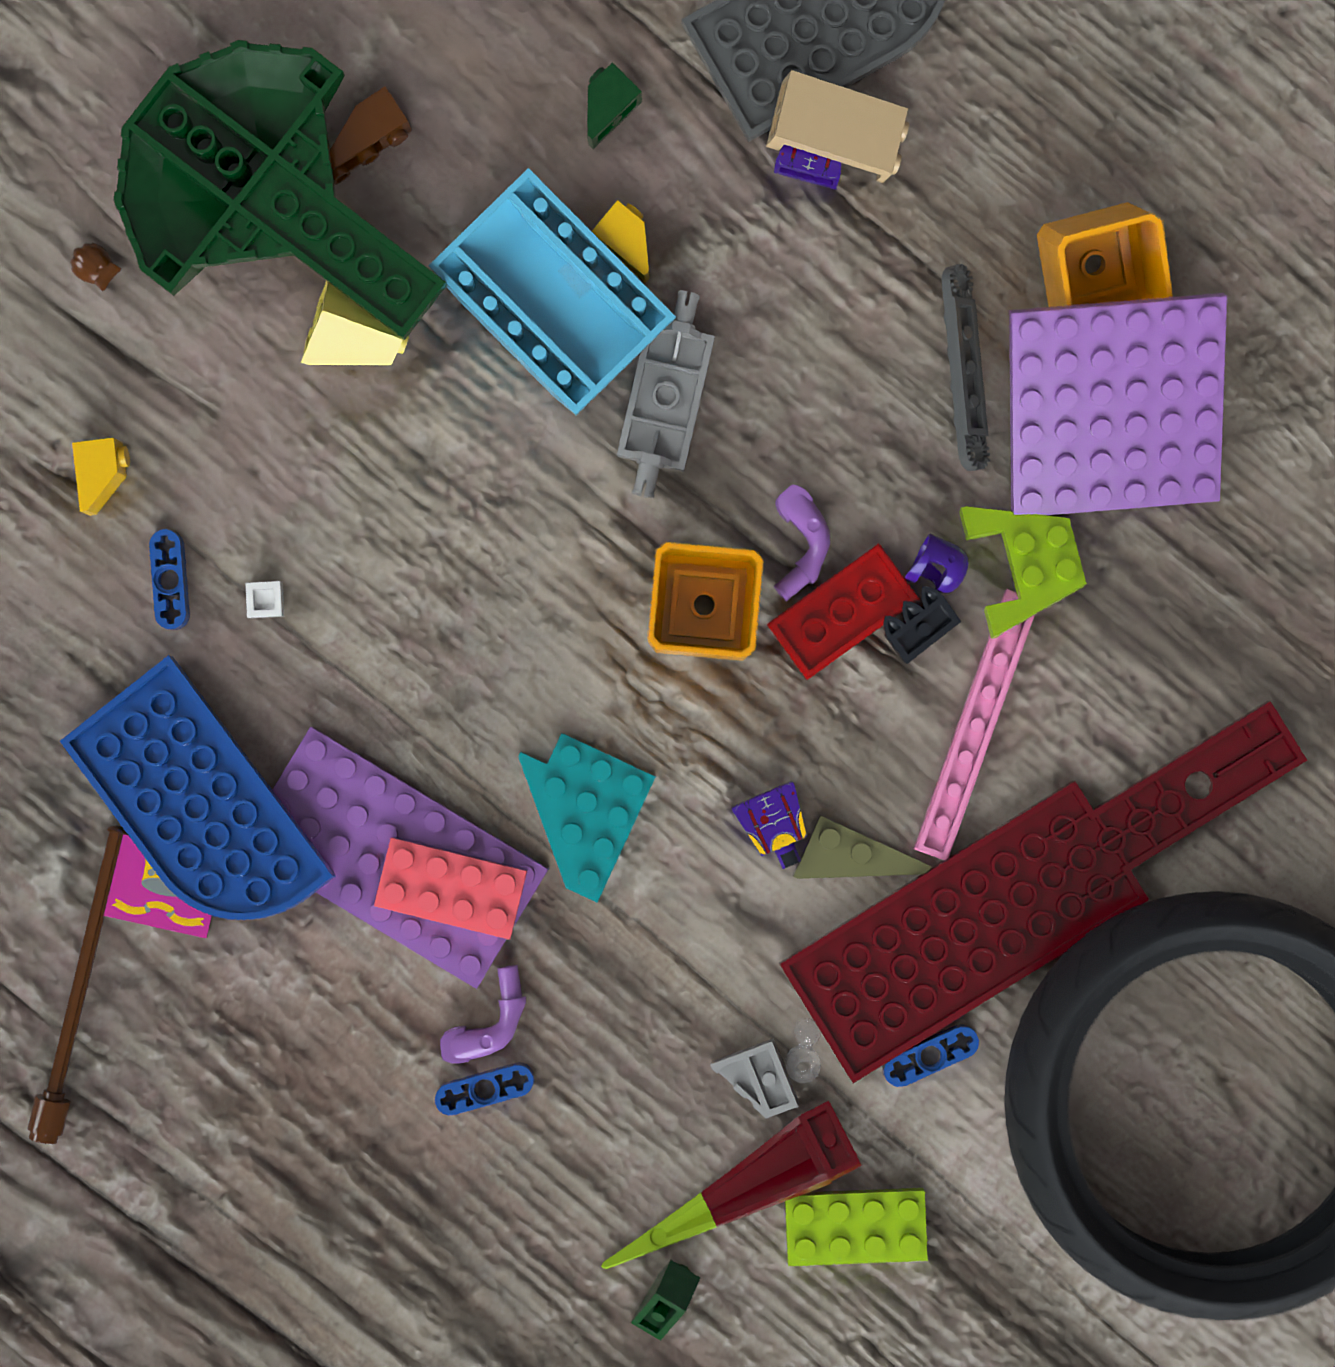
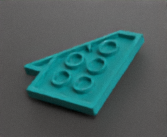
(586, 809)

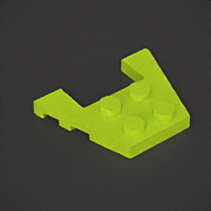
(1040, 559)

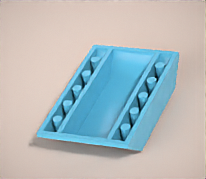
(510, 282)

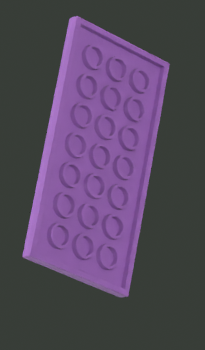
(351, 814)

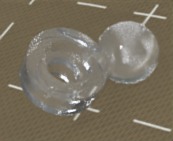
(806, 1034)

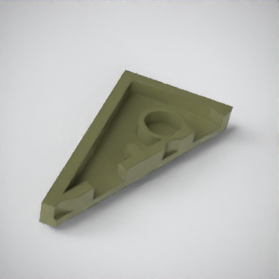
(845, 853)

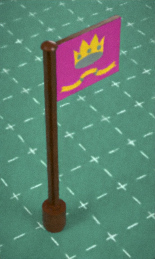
(124, 891)

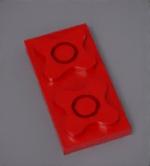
(842, 611)

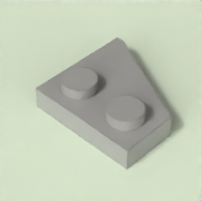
(759, 1077)

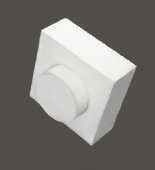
(264, 599)

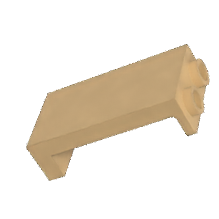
(839, 124)

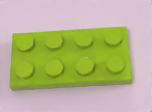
(856, 1227)

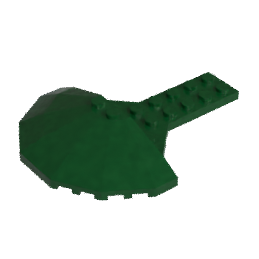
(238, 169)

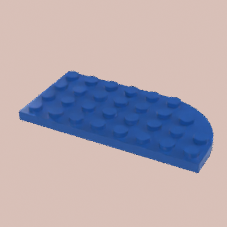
(195, 800)

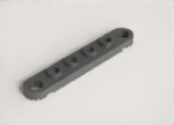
(965, 367)

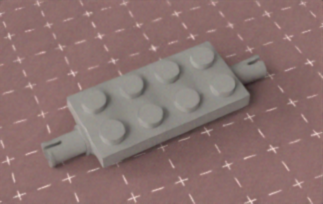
(666, 397)

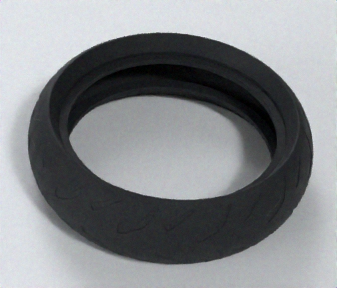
(1191, 1284)

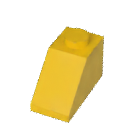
(625, 237)
(98, 471)

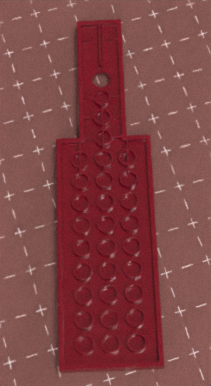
(1016, 898)

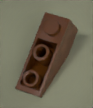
(369, 130)

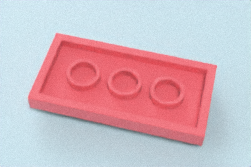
(450, 888)

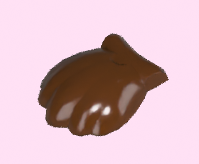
(94, 265)

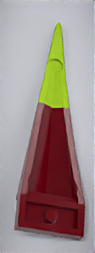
(791, 1163)

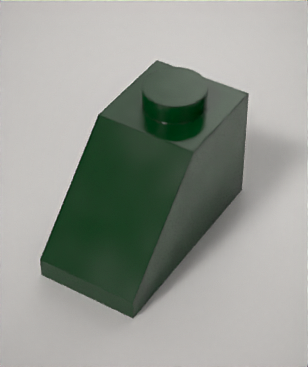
(610, 101)
(666, 1300)

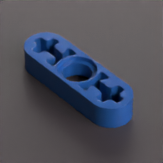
(176, 553)
(943, 1062)
(478, 1102)

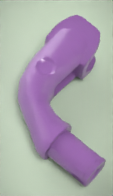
(798, 507)
(462, 1045)

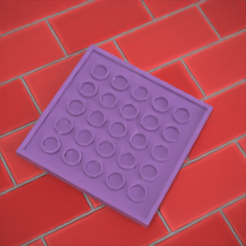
(1117, 404)

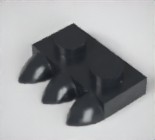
(921, 624)

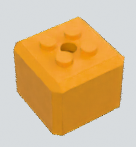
(1130, 254)
(724, 575)

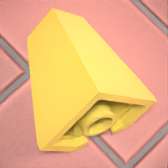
(348, 334)

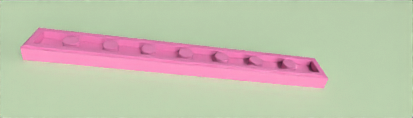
(971, 739)

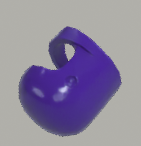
(943, 553)

